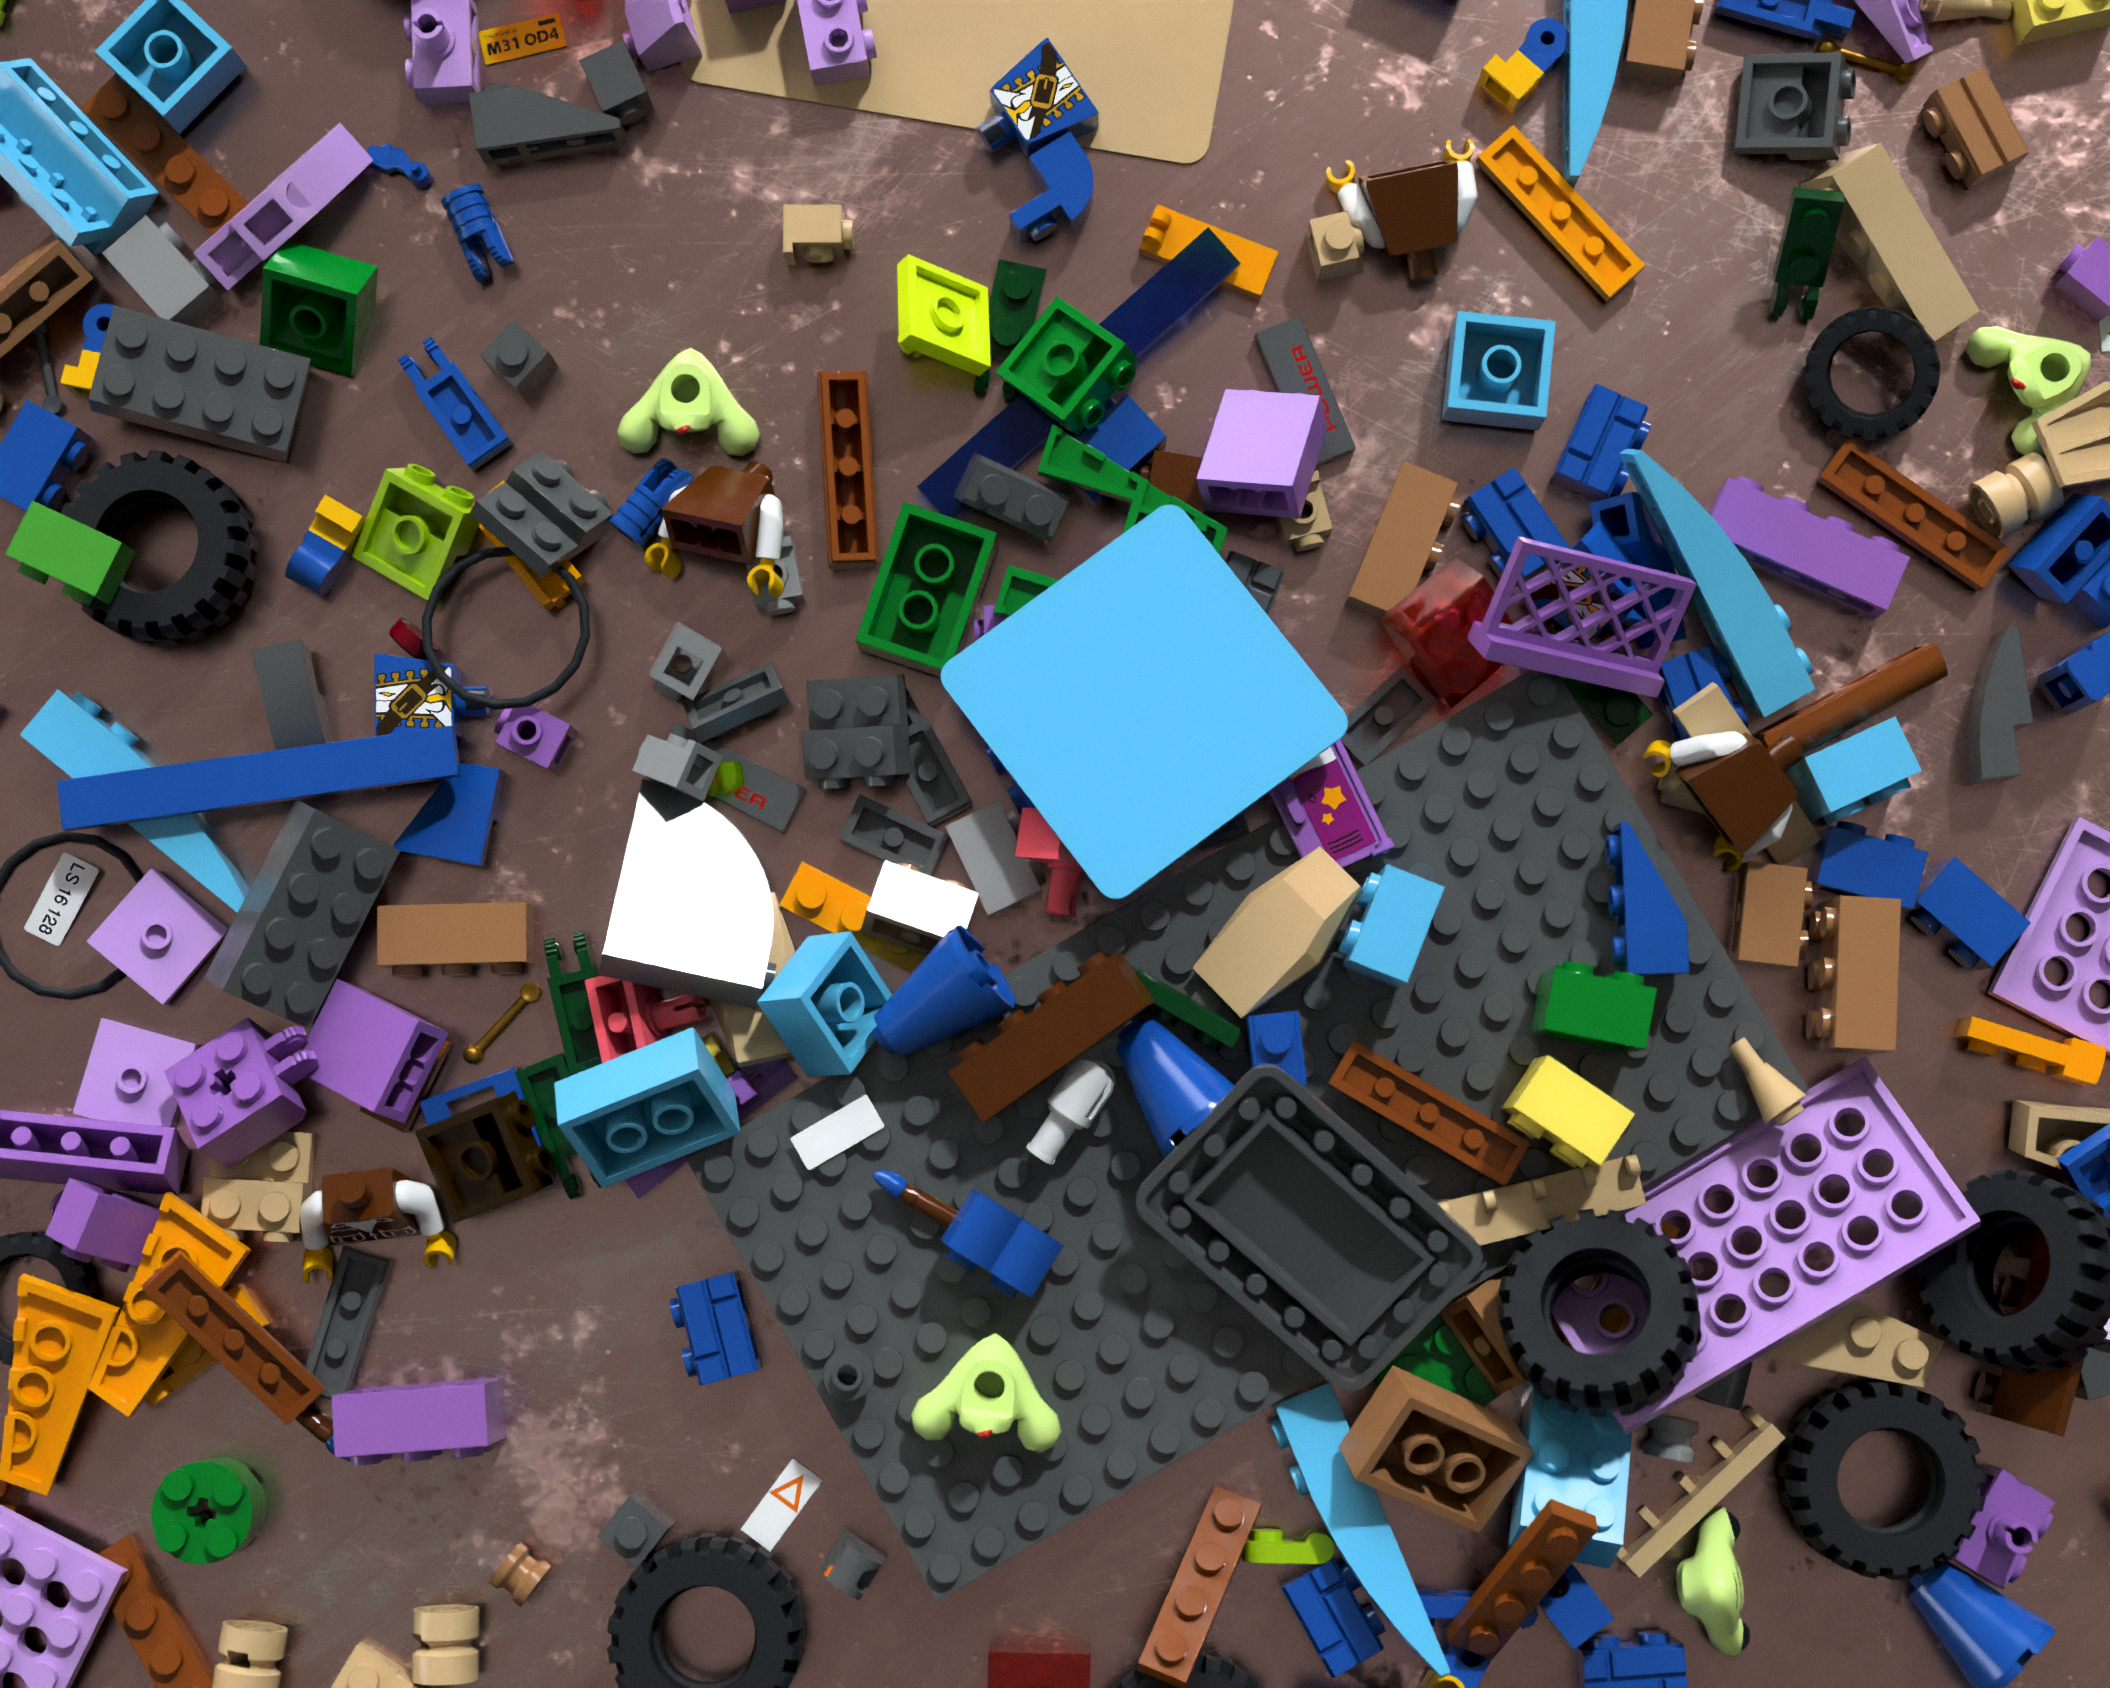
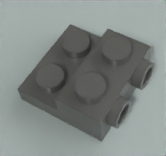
(1795, 105)
(543, 513)
(856, 731)

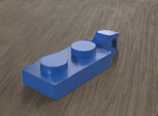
(1794, 17)

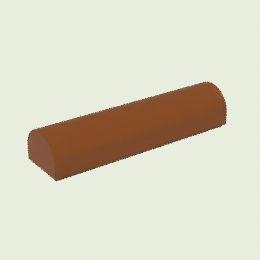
(847, 469)
(1859, 698)

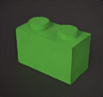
(70, 553)

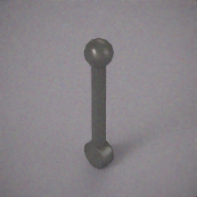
(51, 402)

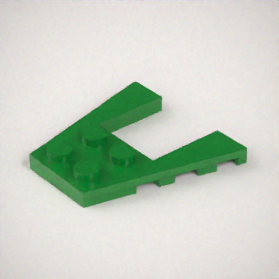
(1089, 469)

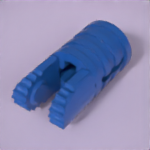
(476, 225)
(642, 509)

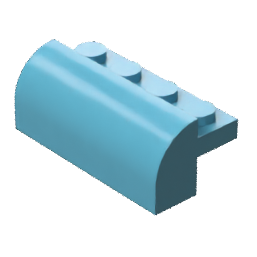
(65, 162)

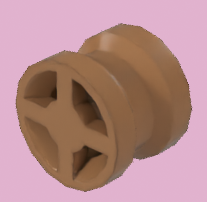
(520, 1574)

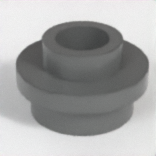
(860, 1363)

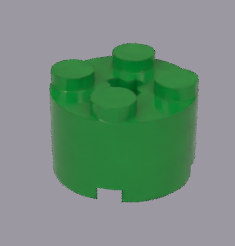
(187, 1530)

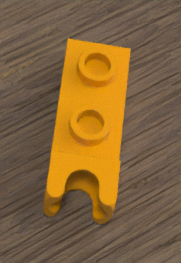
(2069, 1058)

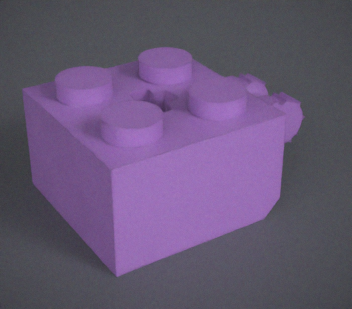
(242, 1089)

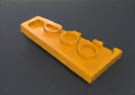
(144, 1334)
(54, 1358)

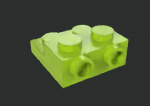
(415, 529)

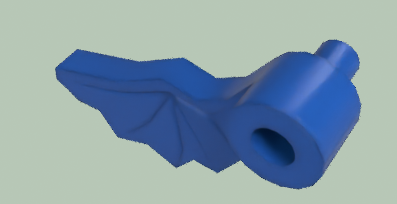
(395, 159)

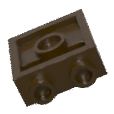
(486, 1156)

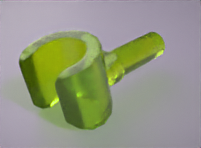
(728, 778)

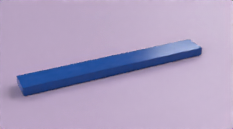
(258, 778)

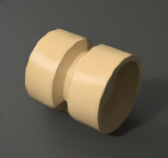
(2011, 498)
(445, 1644)
(249, 1654)

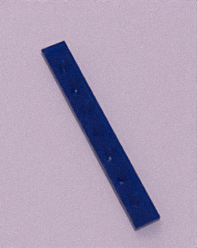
(1136, 322)

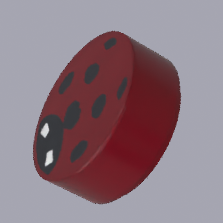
(409, 638)

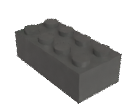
(199, 384)
(301, 914)

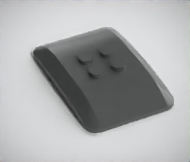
(1309, 1227)

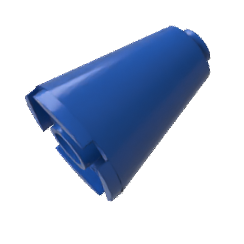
(943, 996)
(1169, 1081)
(1979, 1625)

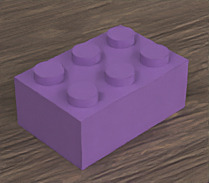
(418, 1420)

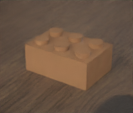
(1854, 975)
(1435, 1449)

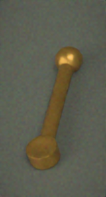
(1902, 71)
(529, 993)

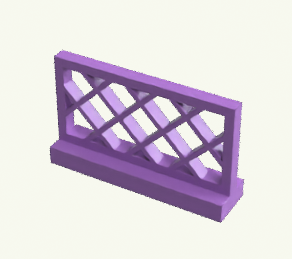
(1560, 652)

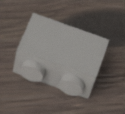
(161, 274)
(987, 850)

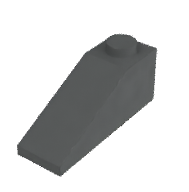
(526, 124)

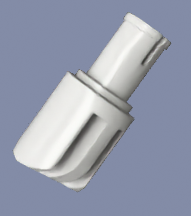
(1073, 1106)

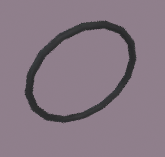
(502, 703)
(23, 853)

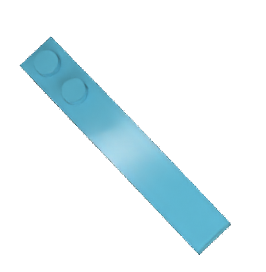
(1589, 74)
(1727, 593)
(86, 746)
(1353, 1516)

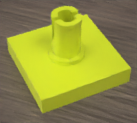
(943, 316)

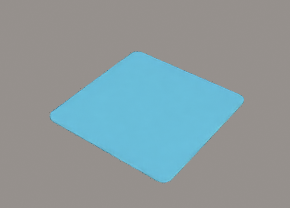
(1143, 701)

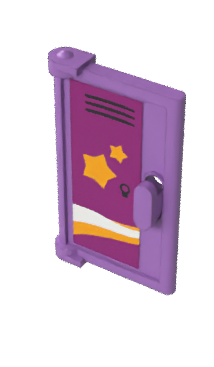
(1334, 810)

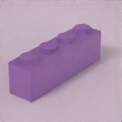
(1808, 548)
(91, 1151)

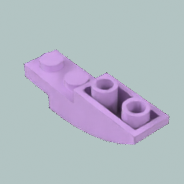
(283, 206)

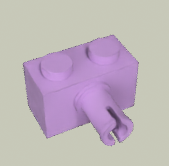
(443, 50)

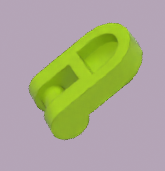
(1270, 1547)

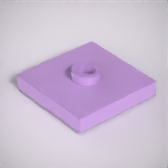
(158, 936)
(128, 1076)

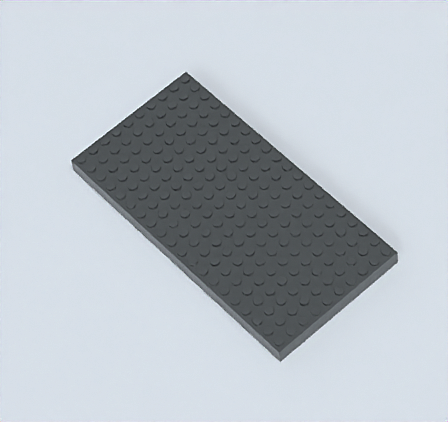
(1125, 1329)

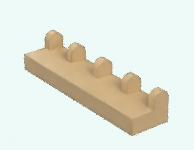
(1532, 1203)
(1702, 1495)

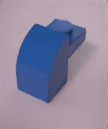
(1067, 187)

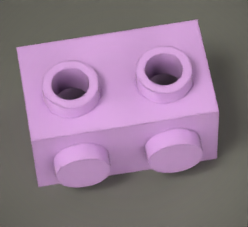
(835, 39)

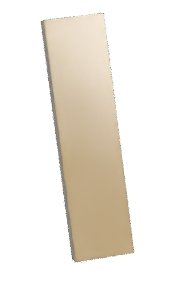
(1712, 713)

